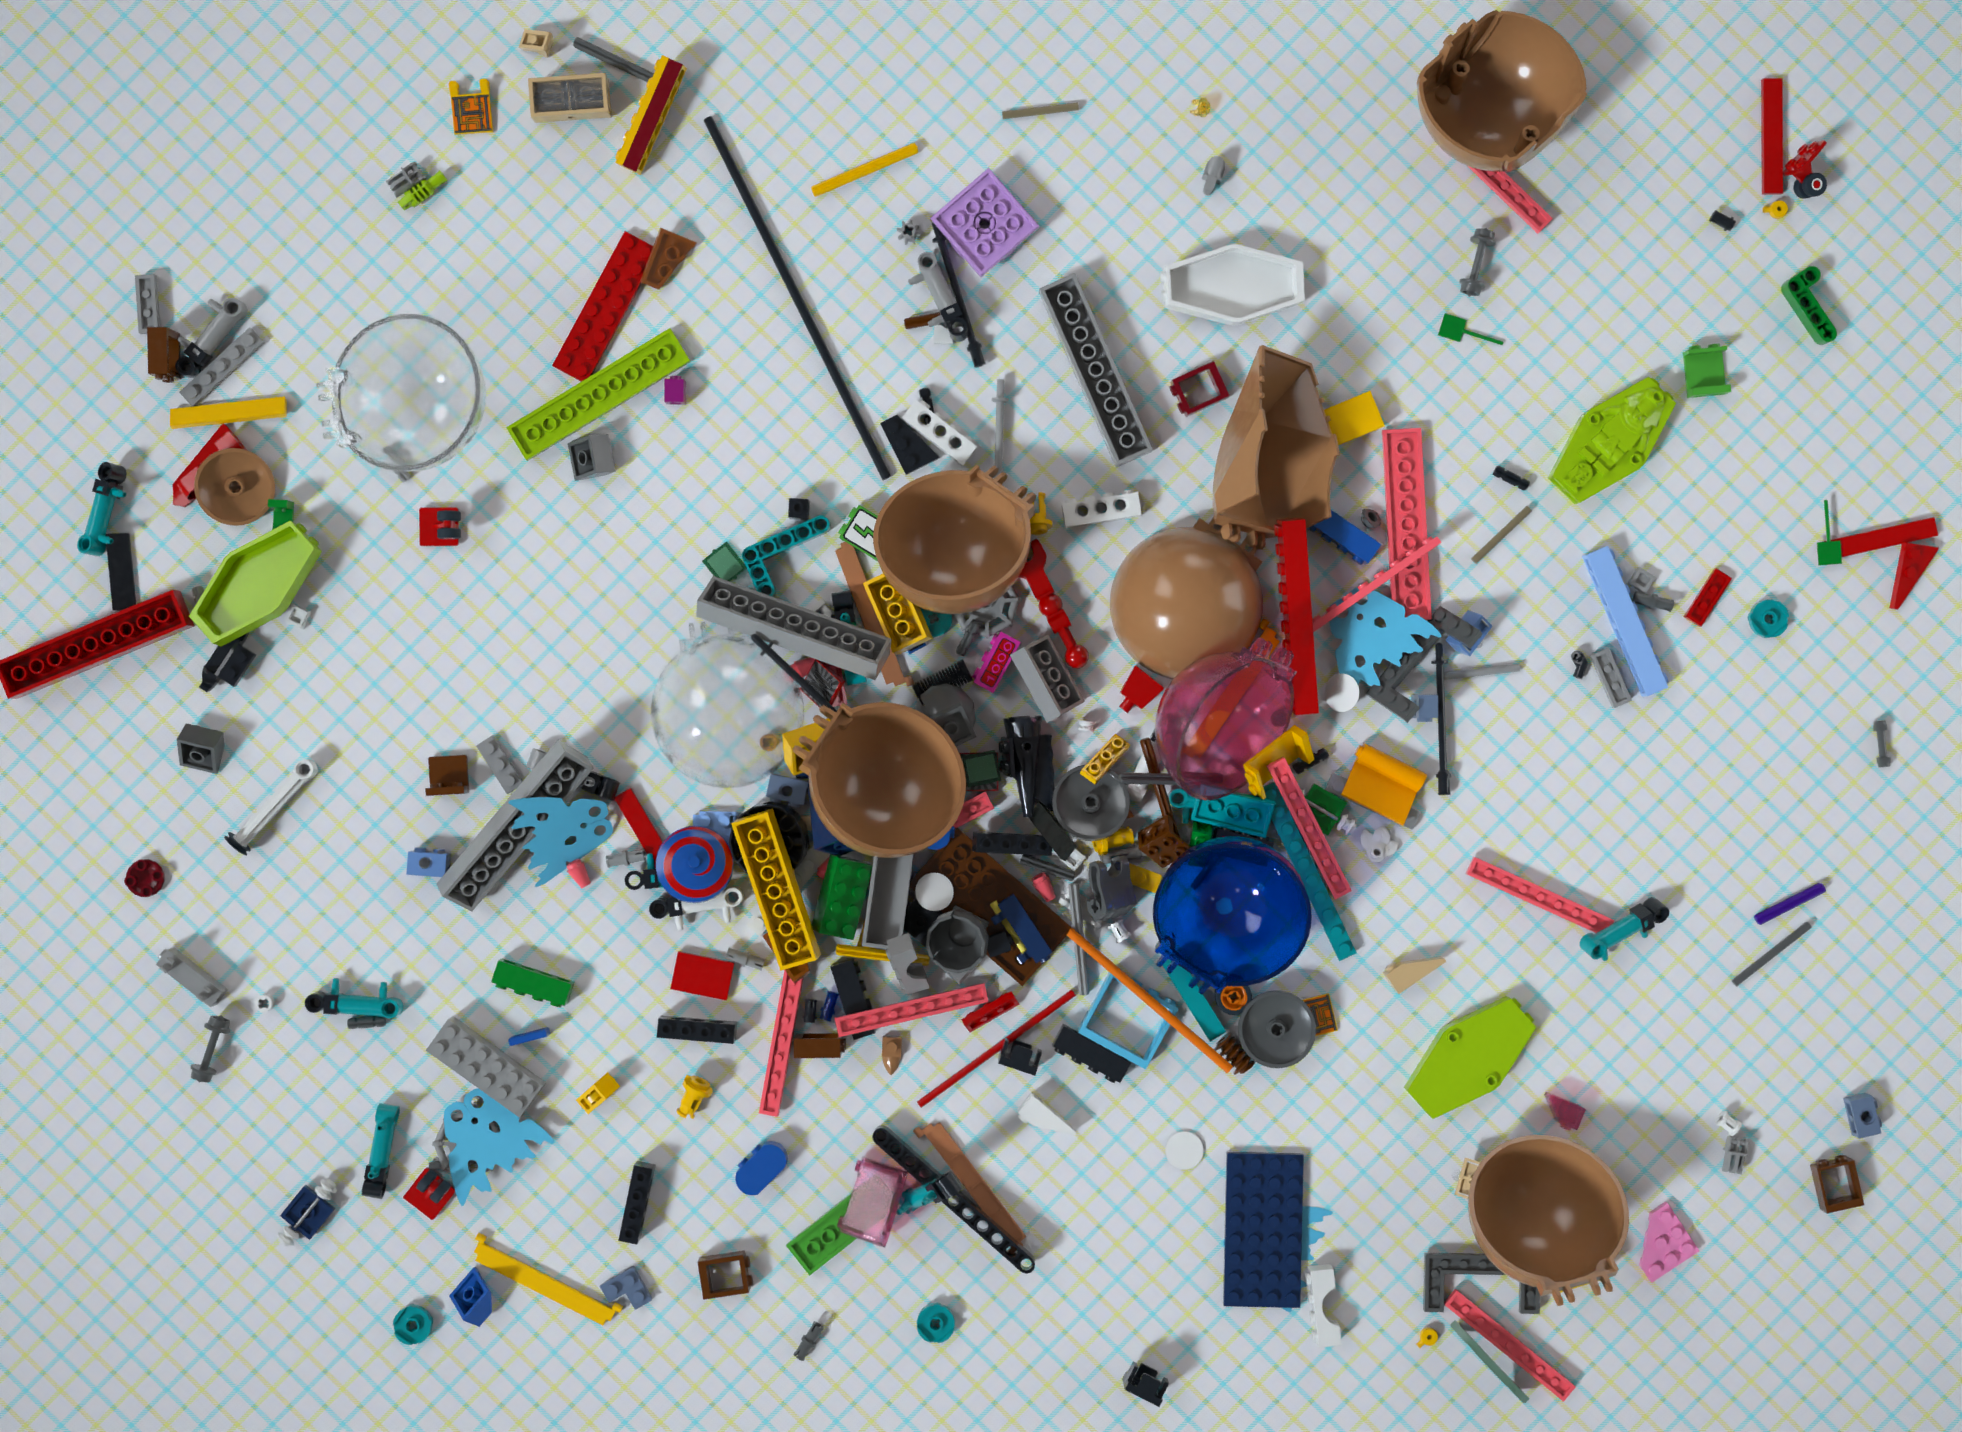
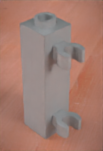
(191, 976)

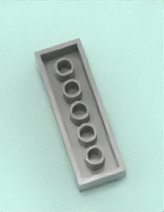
(486, 1066)

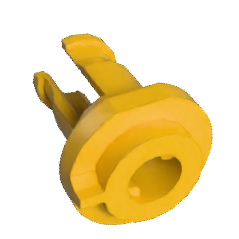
(1038, 522)
(1120, 838)
(696, 1090)

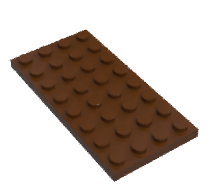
(978, 883)

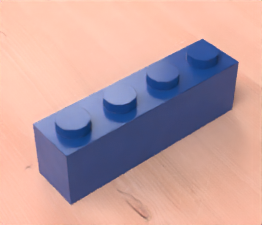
(1347, 538)

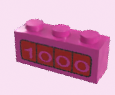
(995, 661)

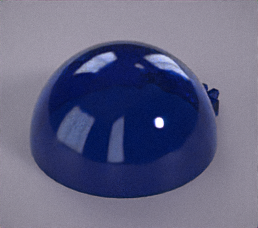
(1231, 913)

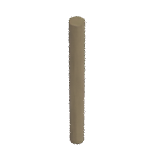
(1040, 110)
(1501, 534)

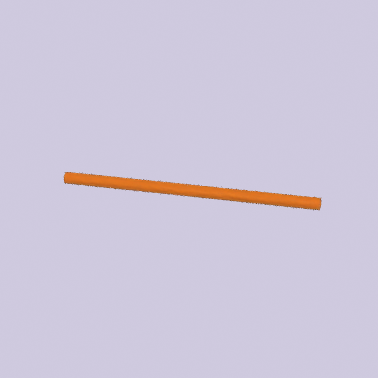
(1149, 1000)

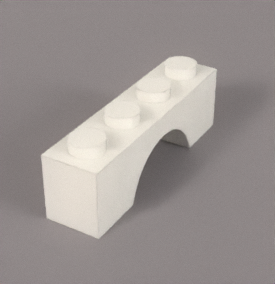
(1321, 1282)

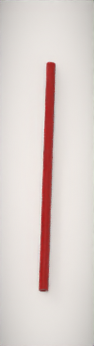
(996, 1048)

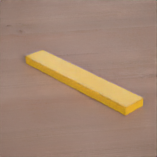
(228, 412)

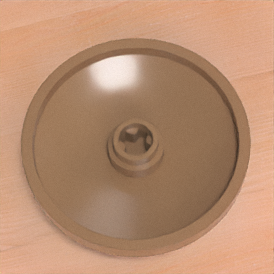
(234, 486)

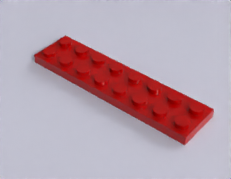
(604, 308)

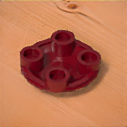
(145, 878)

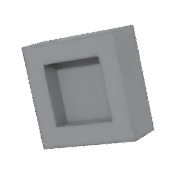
(1641, 580)

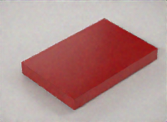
(702, 975)

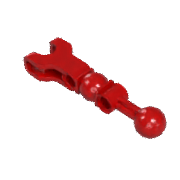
(1051, 605)

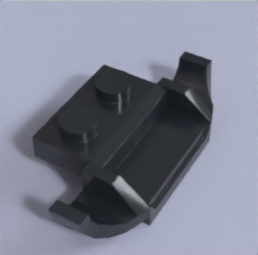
(227, 664)

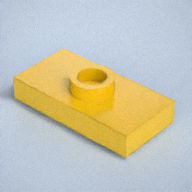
(1144, 878)

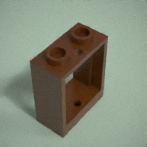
(163, 353)
(819, 1045)
(1840, 1203)
(705, 1279)

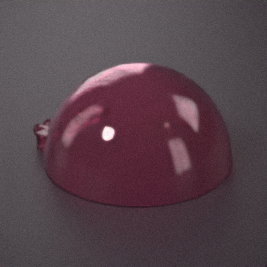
(1222, 716)

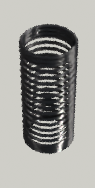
(955, 675)

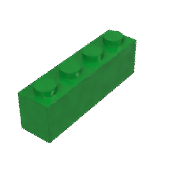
(532, 982)

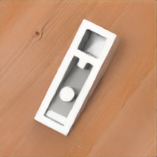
(1041, 1115)

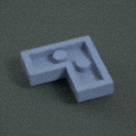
(629, 1283)

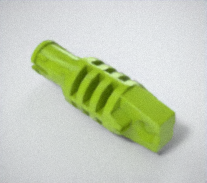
(422, 191)

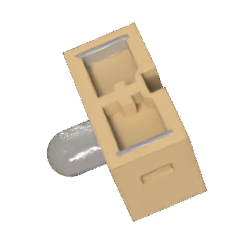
(1465, 1177)

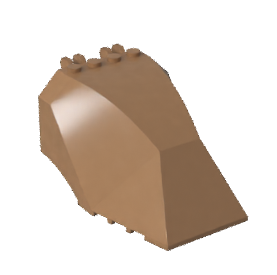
(1274, 452)

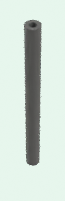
(1771, 954)

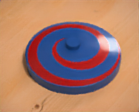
(694, 864)

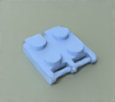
(717, 821)

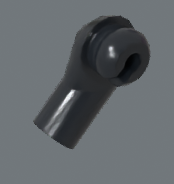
(1580, 663)

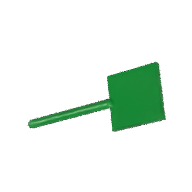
(1453, 328)
(1829, 551)

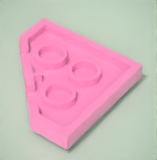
(1665, 1243)

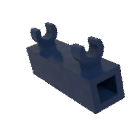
(1025, 929)

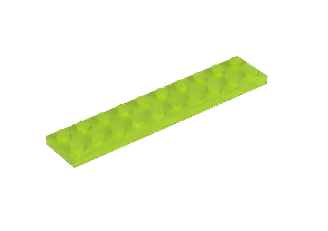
(598, 394)

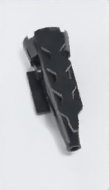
(1030, 764)

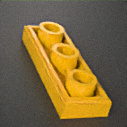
(1105, 759)

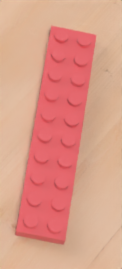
(1406, 517)

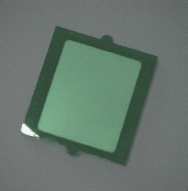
(724, 563)
(981, 768)

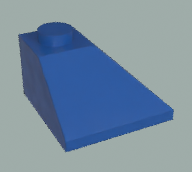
(472, 1298)

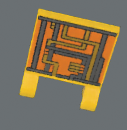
(471, 111)
(1322, 1013)

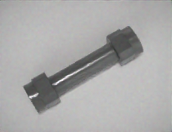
(1880, 727)

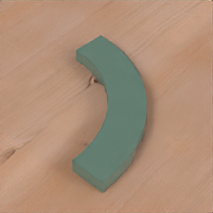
(1489, 1362)

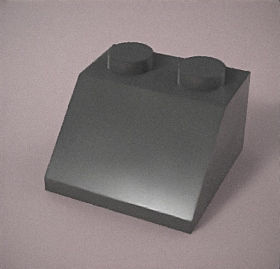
(591, 457)
(200, 748)

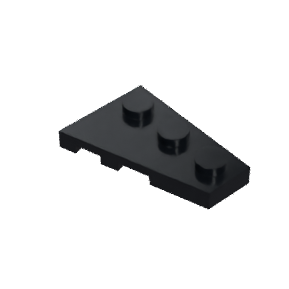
(907, 445)

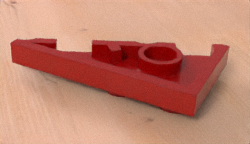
(1911, 565)

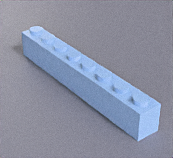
(1625, 621)

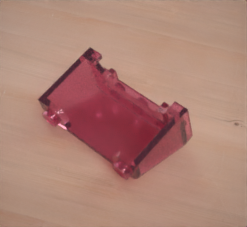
(873, 1201)

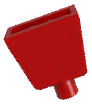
(1139, 690)

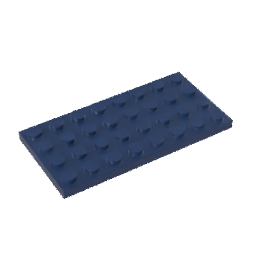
(1263, 1229)

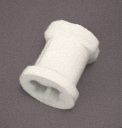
(1119, 930)
(1728, 1123)

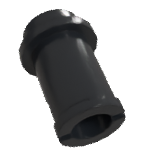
(1722, 220)
(810, 1010)

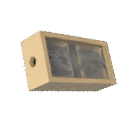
(569, 97)

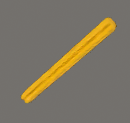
(864, 169)

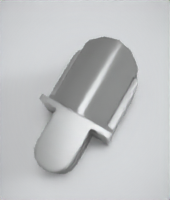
(1213, 174)
(402, 181)
(1733, 1157)

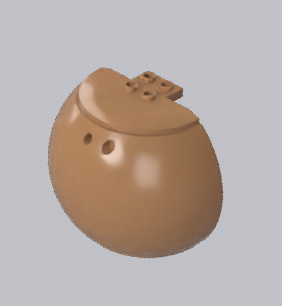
(1500, 90)

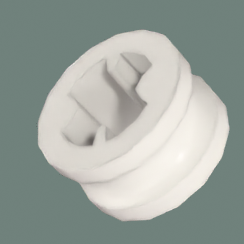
(1086, 725)
(267, 1008)

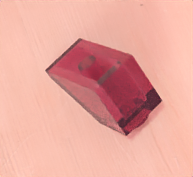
(1565, 1111)

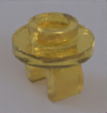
(1203, 107)

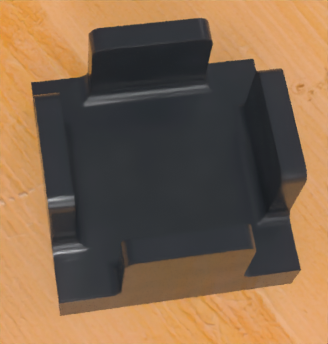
(1019, 1057)
(1145, 1383)

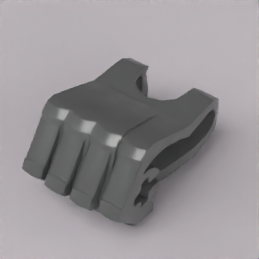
(1111, 889)

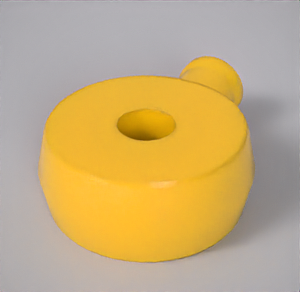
(1772, 210)
(1427, 1341)

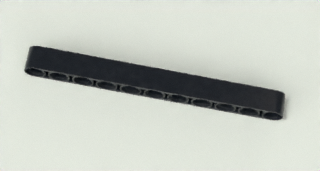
(957, 1208)

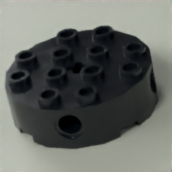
(792, 829)

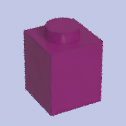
(675, 391)

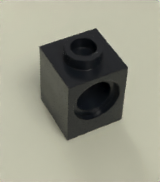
(798, 509)
(999, 943)

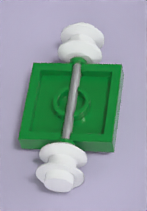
(1328, 809)

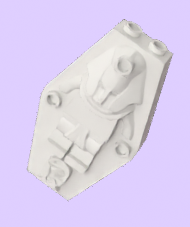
(1233, 284)

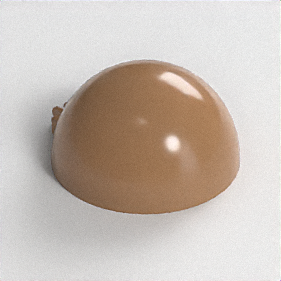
(954, 539)
(1186, 598)
(883, 778)
(1549, 1214)

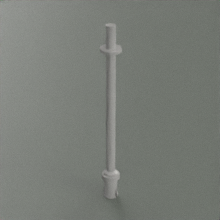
(1000, 400)

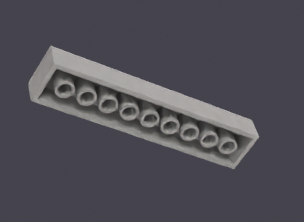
(1095, 370)
(794, 627)
(500, 845)

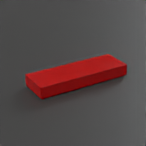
(1707, 597)

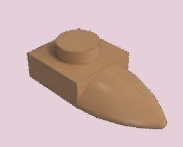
(891, 1053)

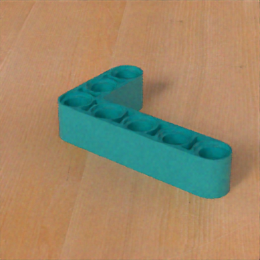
(779, 548)

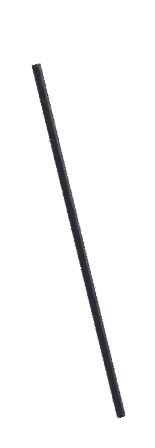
(797, 298)

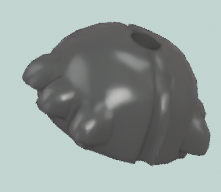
(1370, 518)

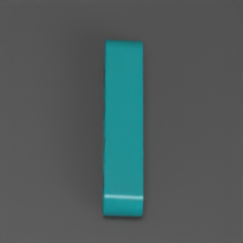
(1196, 1002)

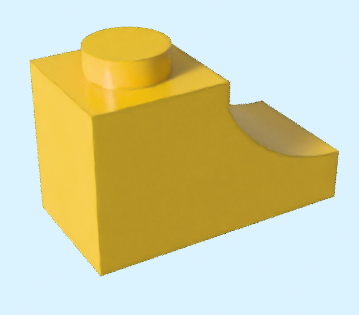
(598, 1093)

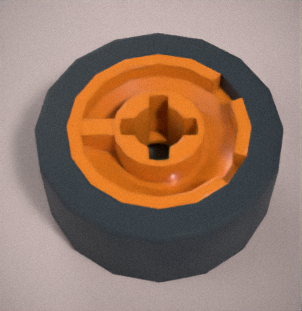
(1235, 1006)

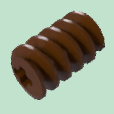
(1233, 1054)

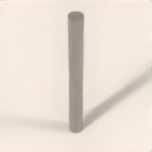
(1481, 671)

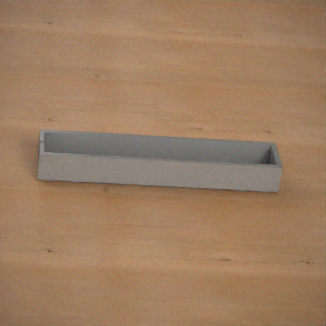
(887, 900)

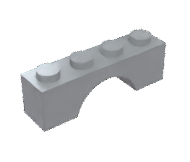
(901, 955)

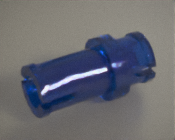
(829, 1005)

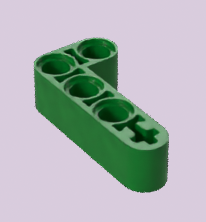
(1812, 306)

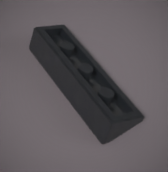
(121, 571)

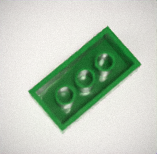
(841, 897)

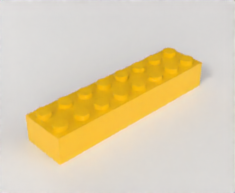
(776, 889)

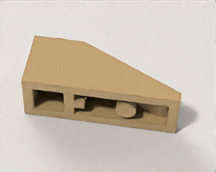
(1406, 973)

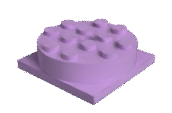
(984, 201)

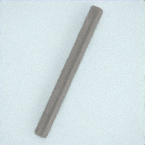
(1077, 924)

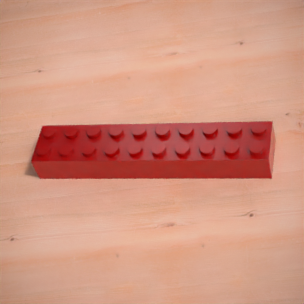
(1297, 611)
(94, 644)

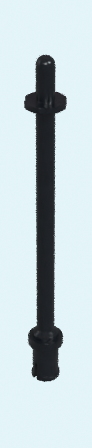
(974, 346)
(790, 671)
(1443, 774)

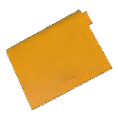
(1383, 783)

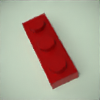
(990, 1011)

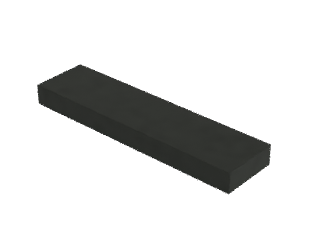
(1052, 832)

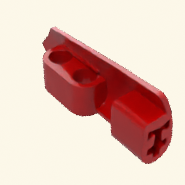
(184, 485)

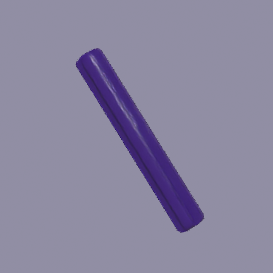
(1789, 903)

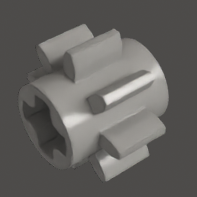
(910, 227)

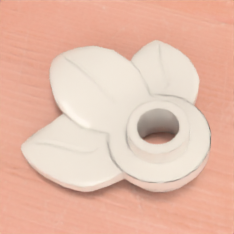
(1378, 841)

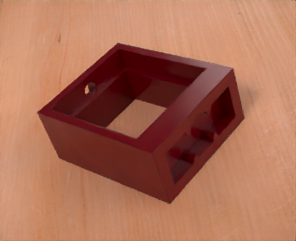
(1217, 382)

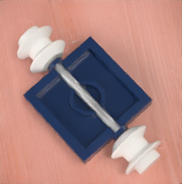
(307, 1212)

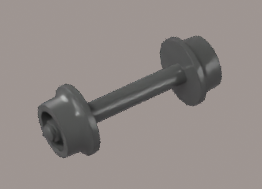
(1483, 238)
(203, 1072)

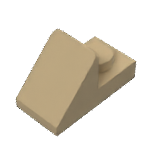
(536, 42)

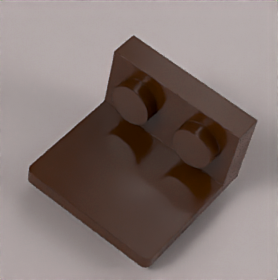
(448, 775)
(1161, 842)

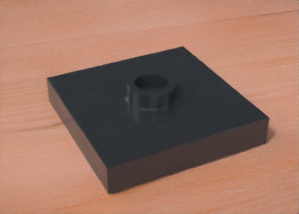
(919, 920)

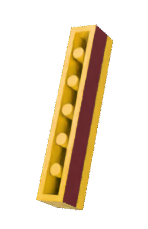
(650, 115)

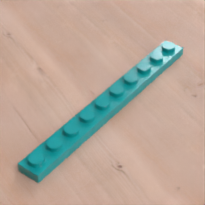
(1306, 868)

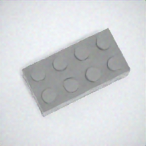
(1047, 678)

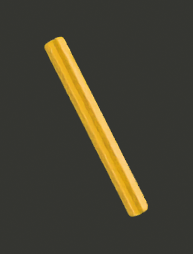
(872, 953)

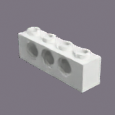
(960, 454)
(1131, 510)

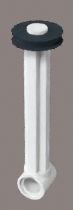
(271, 807)

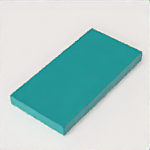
(1236, 812)

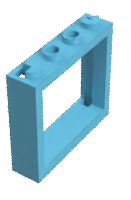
(1115, 1047)

